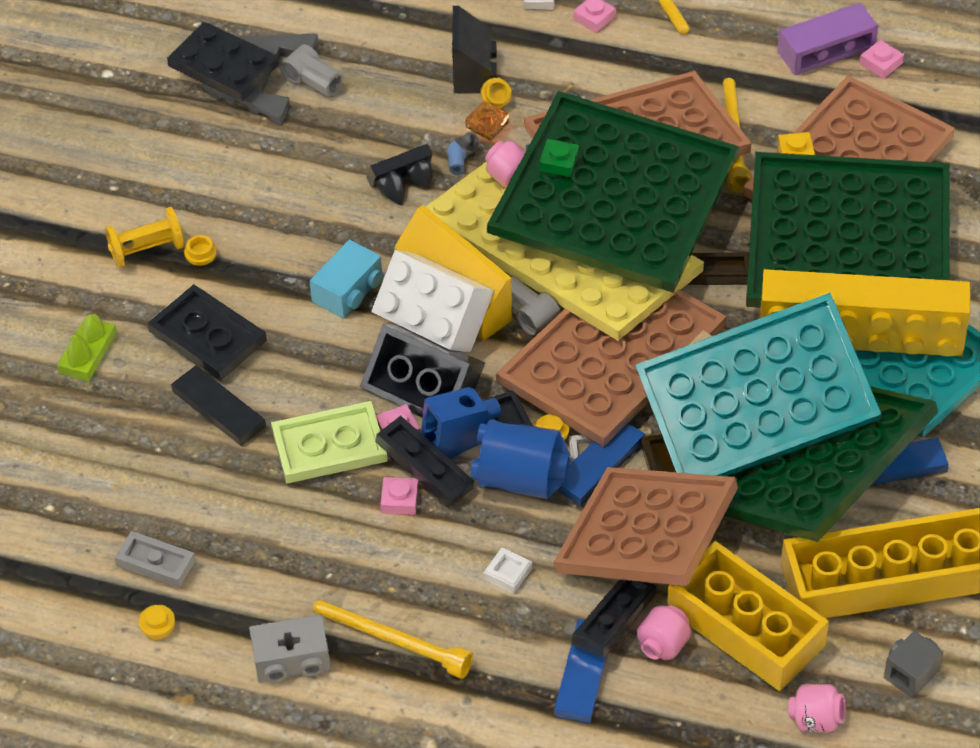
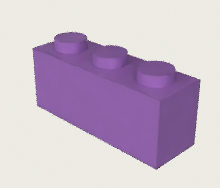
(827, 38)

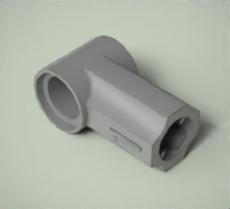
(307, 67)
(532, 310)

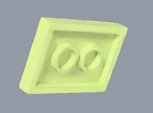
(328, 442)

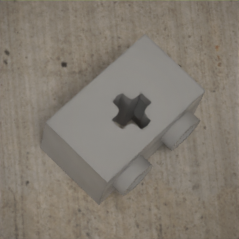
(290, 648)

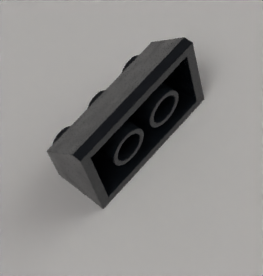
(412, 368)

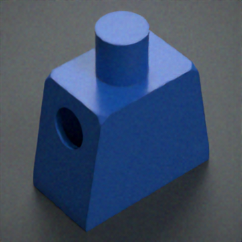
(454, 419)

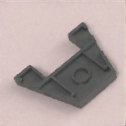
(270, 104)

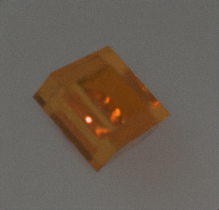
(487, 120)

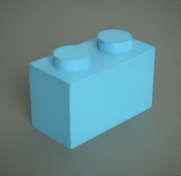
(346, 279)

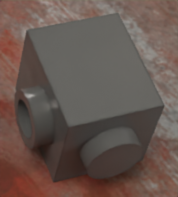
(913, 663)

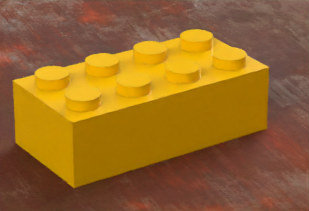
(750, 617)

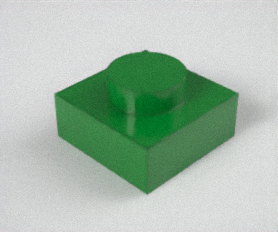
(559, 157)

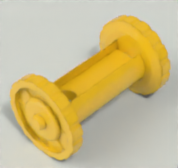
(144, 237)

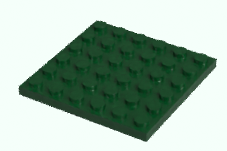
(631, 198)
(848, 218)

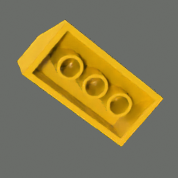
(441, 244)

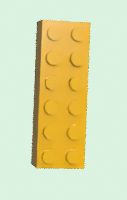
(881, 310)
(886, 564)

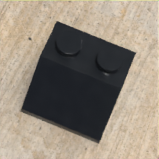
(471, 52)

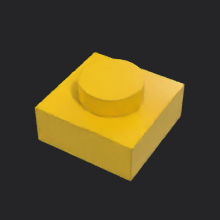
(795, 143)

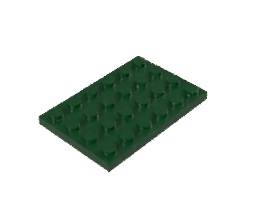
(819, 483)

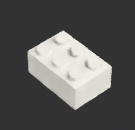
(432, 301)

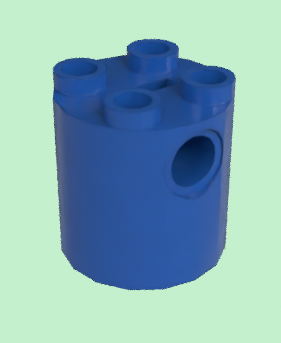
(521, 459)

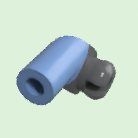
(460, 150)

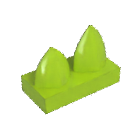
(87, 348)

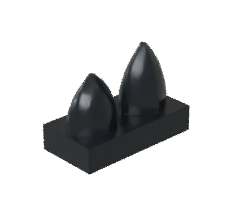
(389, 173)

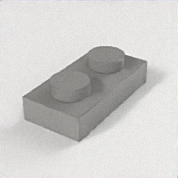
(155, 559)

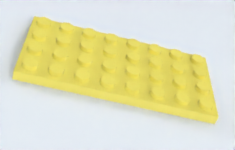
(594, 295)

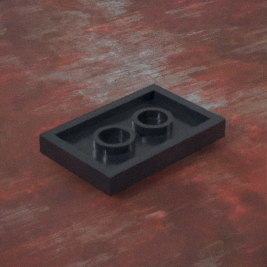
(223, 61)
(207, 332)

